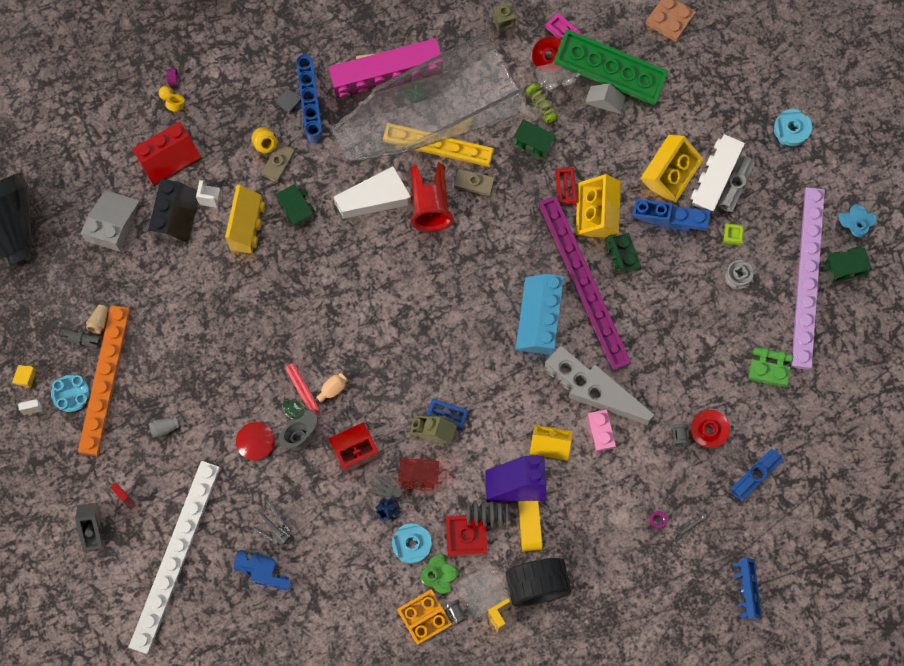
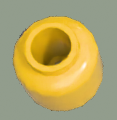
(264, 140)

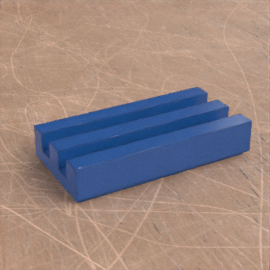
(451, 407)

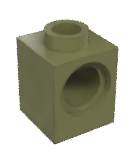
(504, 17)

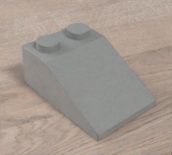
(110, 220)

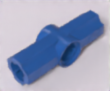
(765, 466)

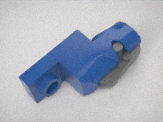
(262, 569)

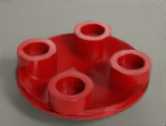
(255, 441)

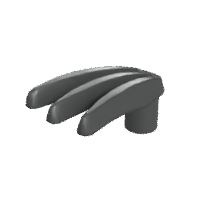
(391, 492)

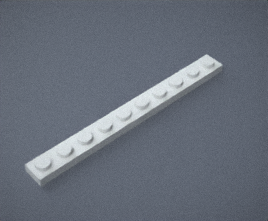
(174, 558)

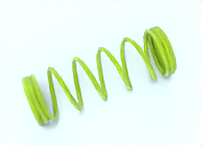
(554, 115)

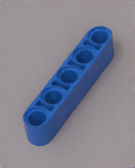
(306, 91)

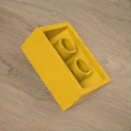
(672, 167)
(598, 207)
(244, 220)

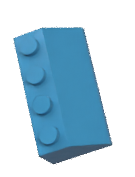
(539, 314)

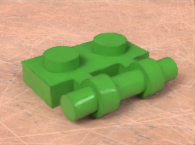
(769, 372)

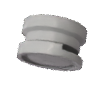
(739, 274)

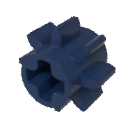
(387, 509)

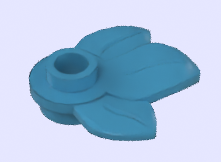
(858, 218)

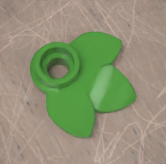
(442, 573)

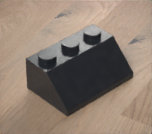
(173, 212)

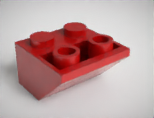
(354, 447)

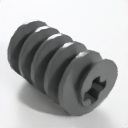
(486, 514)

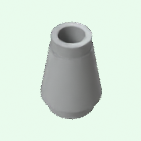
(163, 426)

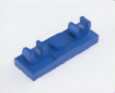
(749, 589)

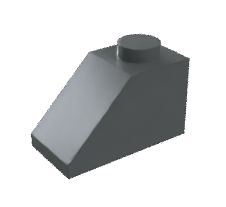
(89, 526)

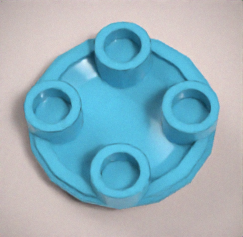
(70, 393)

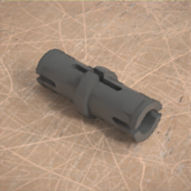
(80, 338)

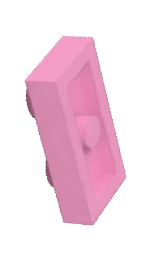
(601, 430)

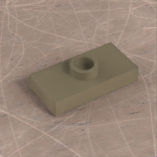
(278, 162)
(474, 182)

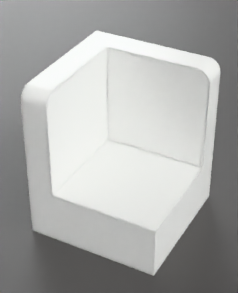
(208, 195)

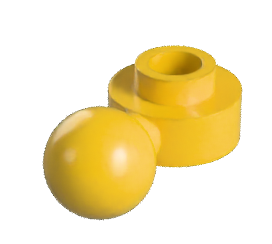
(173, 101)

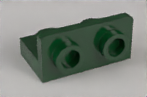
(623, 253)

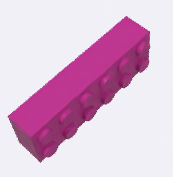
(379, 68)

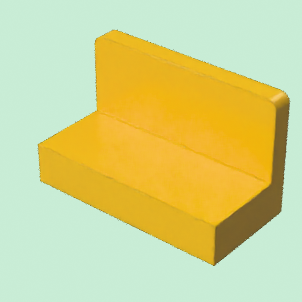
(551, 442)
(495, 617)

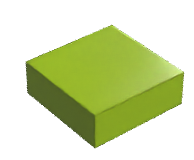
(733, 234)

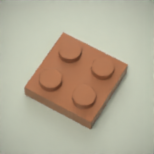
(670, 18)

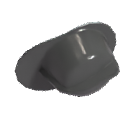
(298, 432)

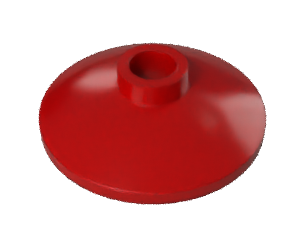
(541, 47)
(713, 420)

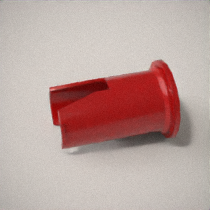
(430, 202)

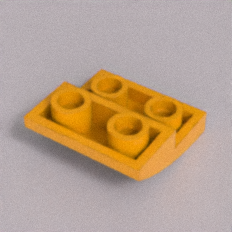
(424, 616)

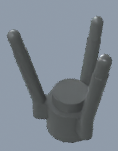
(280, 534)

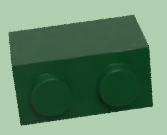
(533, 140)
(295, 207)
(848, 264)

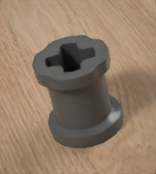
(680, 435)
(455, 612)

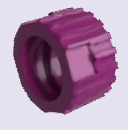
(172, 76)
(658, 514)

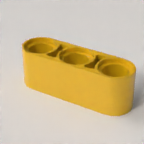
(530, 525)

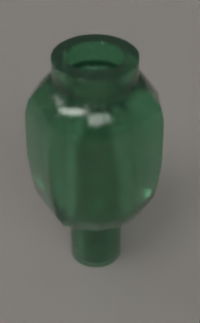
(293, 408)

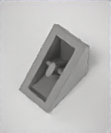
(606, 97)

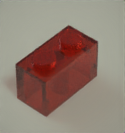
(419, 473)

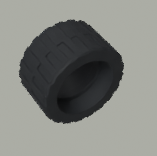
(538, 582)

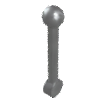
(677, 535)

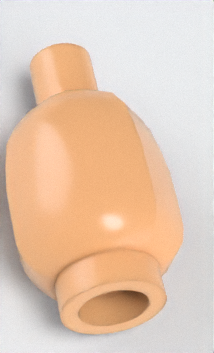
(332, 387)

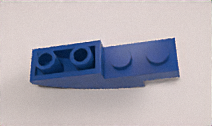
(670, 216)

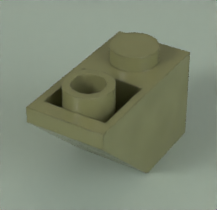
(433, 429)

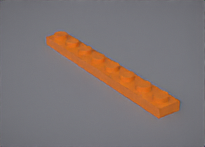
(104, 381)

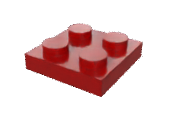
(465, 538)

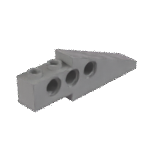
(612, 395)

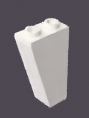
(374, 195)

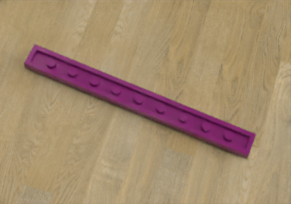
(584, 283)

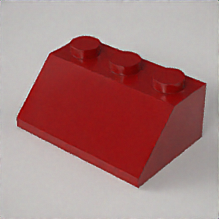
(166, 153)

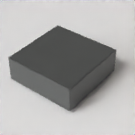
(288, 101)

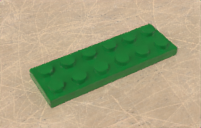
(610, 66)

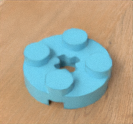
(799, 120)
(402, 537)

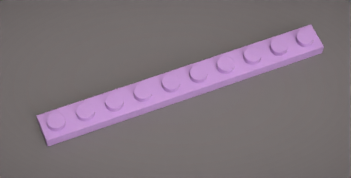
(807, 279)

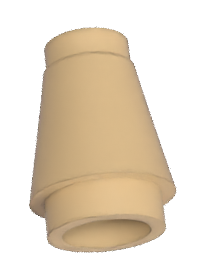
(97, 320)

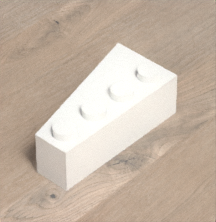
(717, 174)

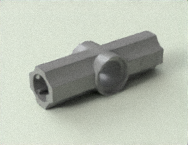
(732, 193)

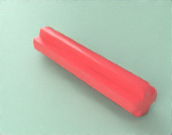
(302, 388)

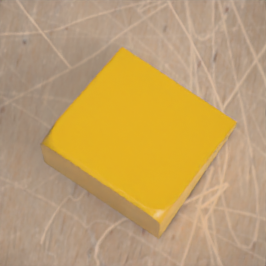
(24, 376)

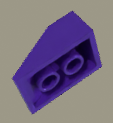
(517, 480)

